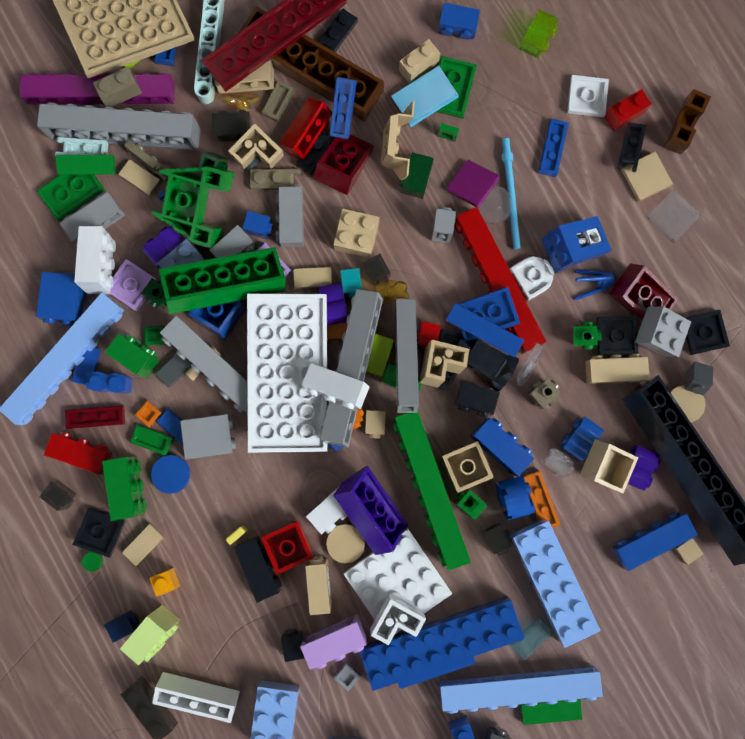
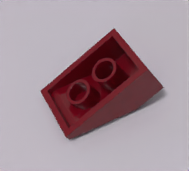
(343, 163)
(641, 289)

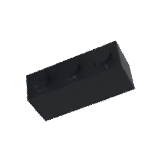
(258, 569)

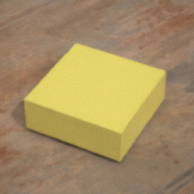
(236, 534)

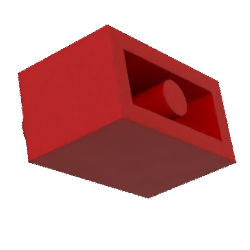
(627, 109)

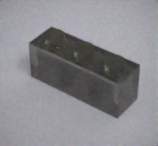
(154, 718)

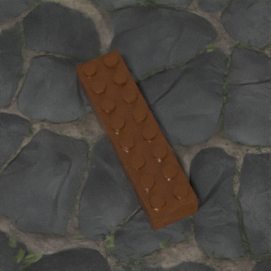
(319, 68)

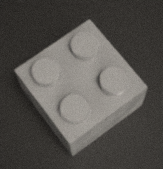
(663, 331)

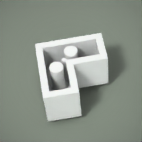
(393, 615)

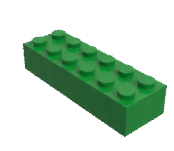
(221, 280)

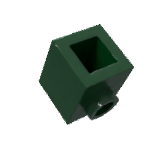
(211, 159)

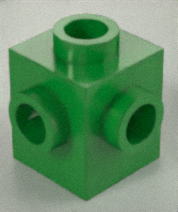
(586, 343)

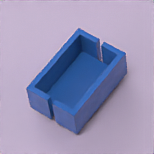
(502, 446)

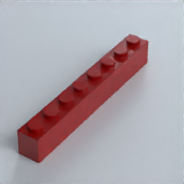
(497, 274)

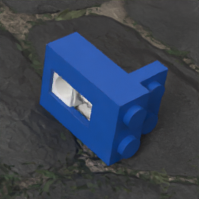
(575, 243)

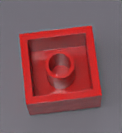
(288, 547)

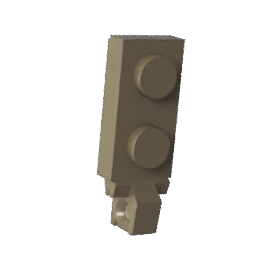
(146, 160)

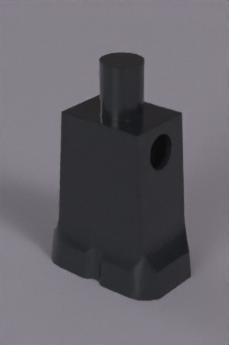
(489, 363)

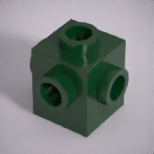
(155, 294)

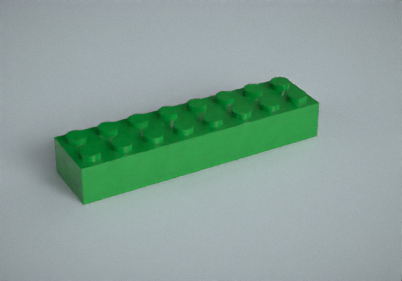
(433, 493)

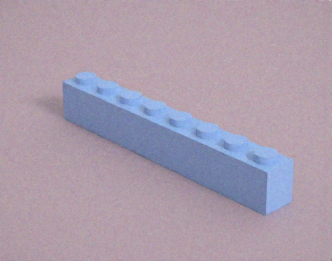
(61, 360)
(520, 689)

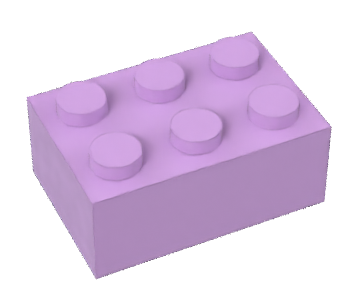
(334, 642)

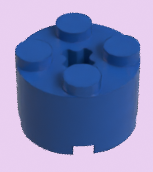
(514, 497)

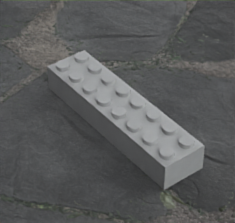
(119, 126)

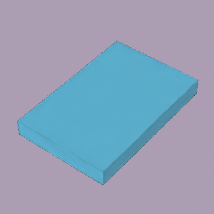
(429, 93)

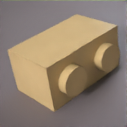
(419, 61)

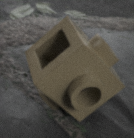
(540, 398)

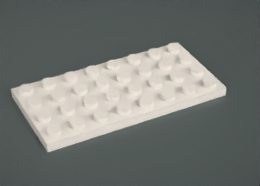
(282, 342)

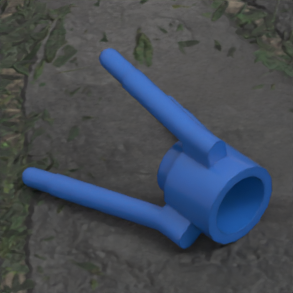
(602, 279)

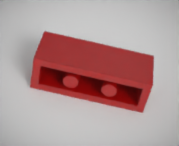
(306, 128)
(77, 452)

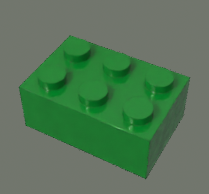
(124, 488)

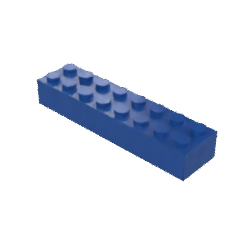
(442, 643)

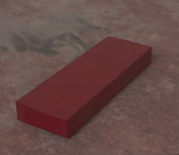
(95, 417)

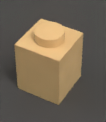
(375, 423)

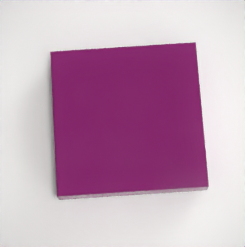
(473, 183)

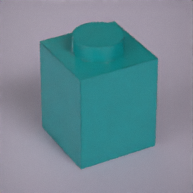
(351, 281)

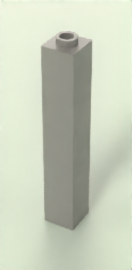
(406, 356)

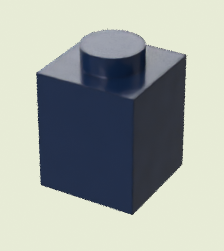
(122, 626)

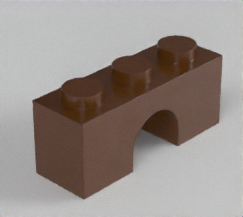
(689, 114)

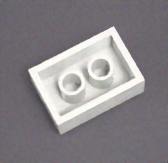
(94, 260)

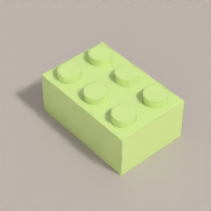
(150, 635)

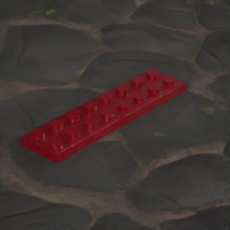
(266, 38)

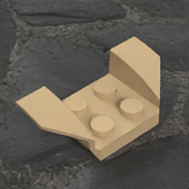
(389, 145)

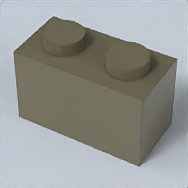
(117, 87)

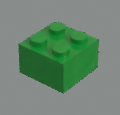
(129, 353)

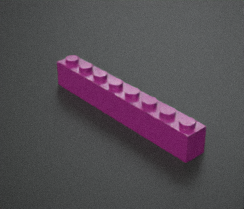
(81, 90)

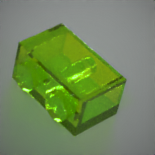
(537, 37)

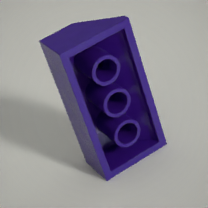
(371, 511)

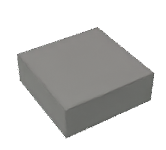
(347, 676)

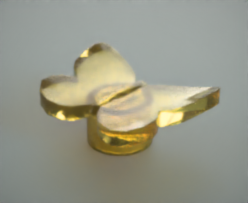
(241, 102)
(392, 290)

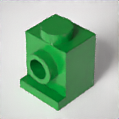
(477, 506)

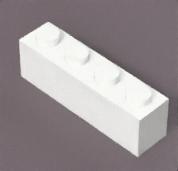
(196, 697)

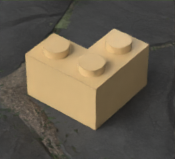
(255, 144)
(441, 358)

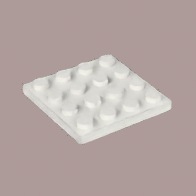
(402, 573)

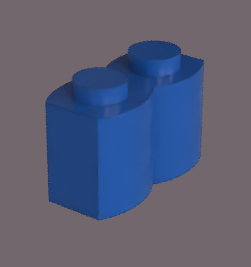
(109, 382)
(581, 438)

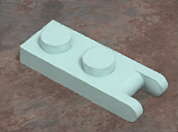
(76, 146)

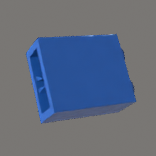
(59, 299)

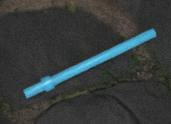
(507, 158)

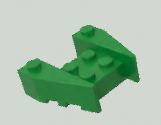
(187, 200)

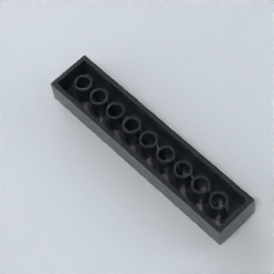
(691, 464)

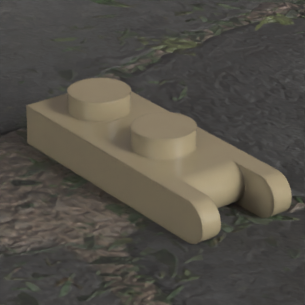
(273, 178)

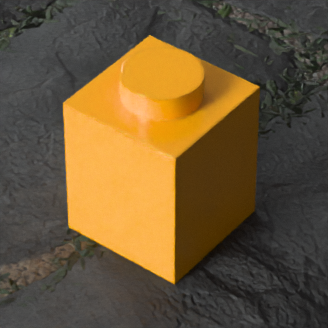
(164, 582)

